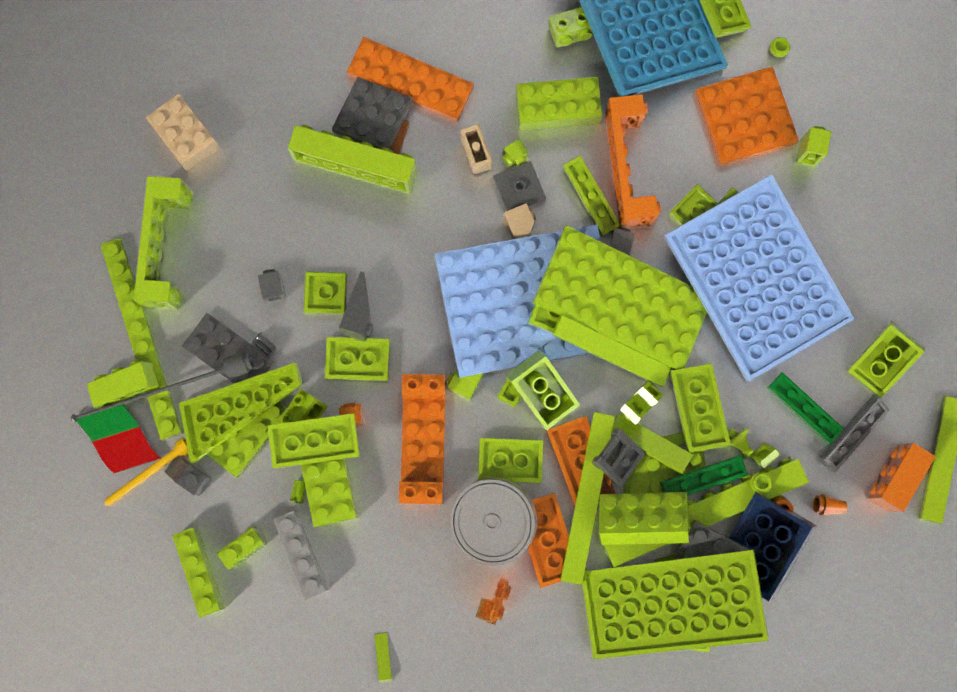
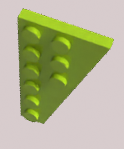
(223, 412)

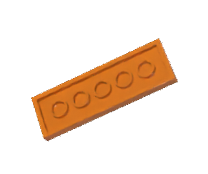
(409, 76)

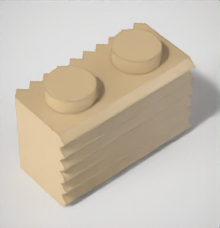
(476, 149)

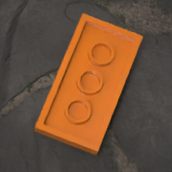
(569, 446)
(550, 541)

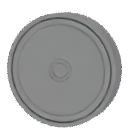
(493, 521)

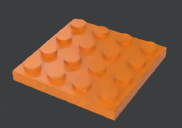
(746, 116)

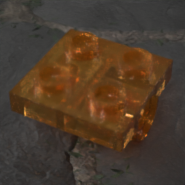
(492, 609)

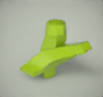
(739, 440)

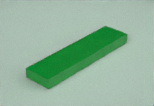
(805, 408)
(706, 477)

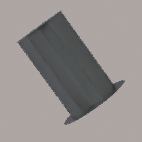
(264, 344)

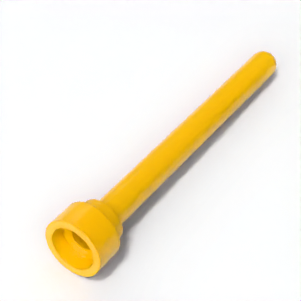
(179, 450)

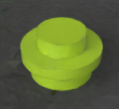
(779, 47)
(761, 482)

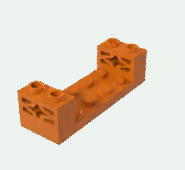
(623, 114)
(422, 439)

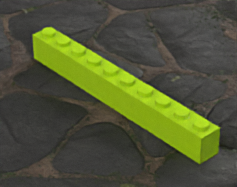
(721, 505)

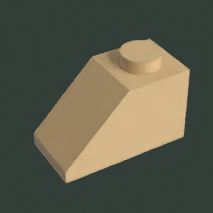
(520, 221)

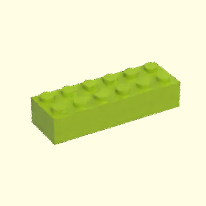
(353, 158)

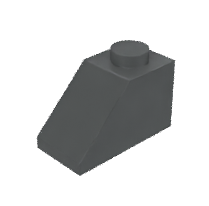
(187, 476)

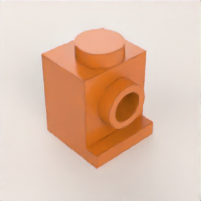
(351, 408)

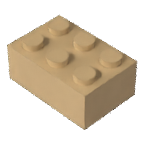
(182, 132)

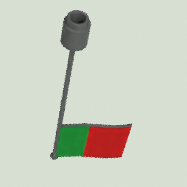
(118, 433)

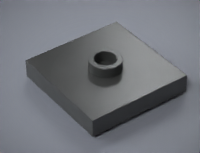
(519, 186)

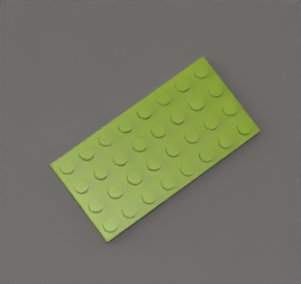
(621, 298)
(675, 605)

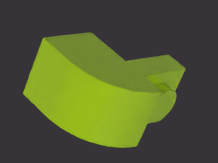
(641, 402)

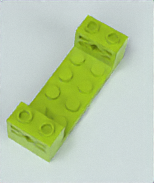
(159, 193)

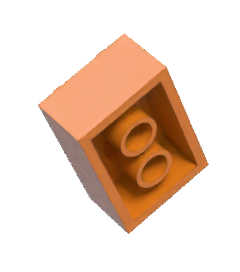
(900, 477)

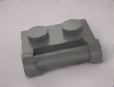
(624, 460)

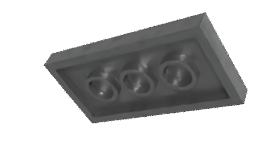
(214, 341)

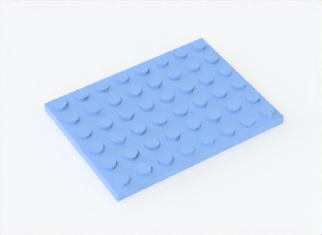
(759, 278)
(491, 298)

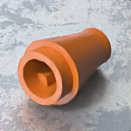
(828, 505)

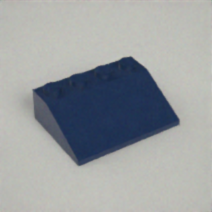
(776, 538)

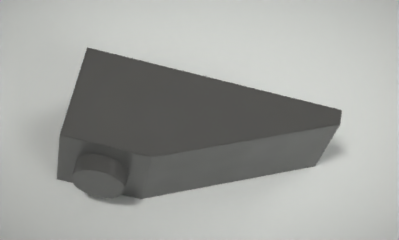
(357, 318)

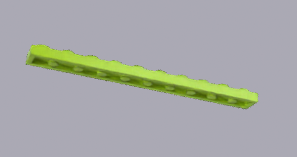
(140, 335)

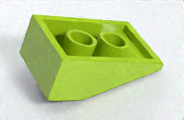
(886, 359)

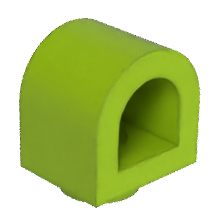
(515, 154)

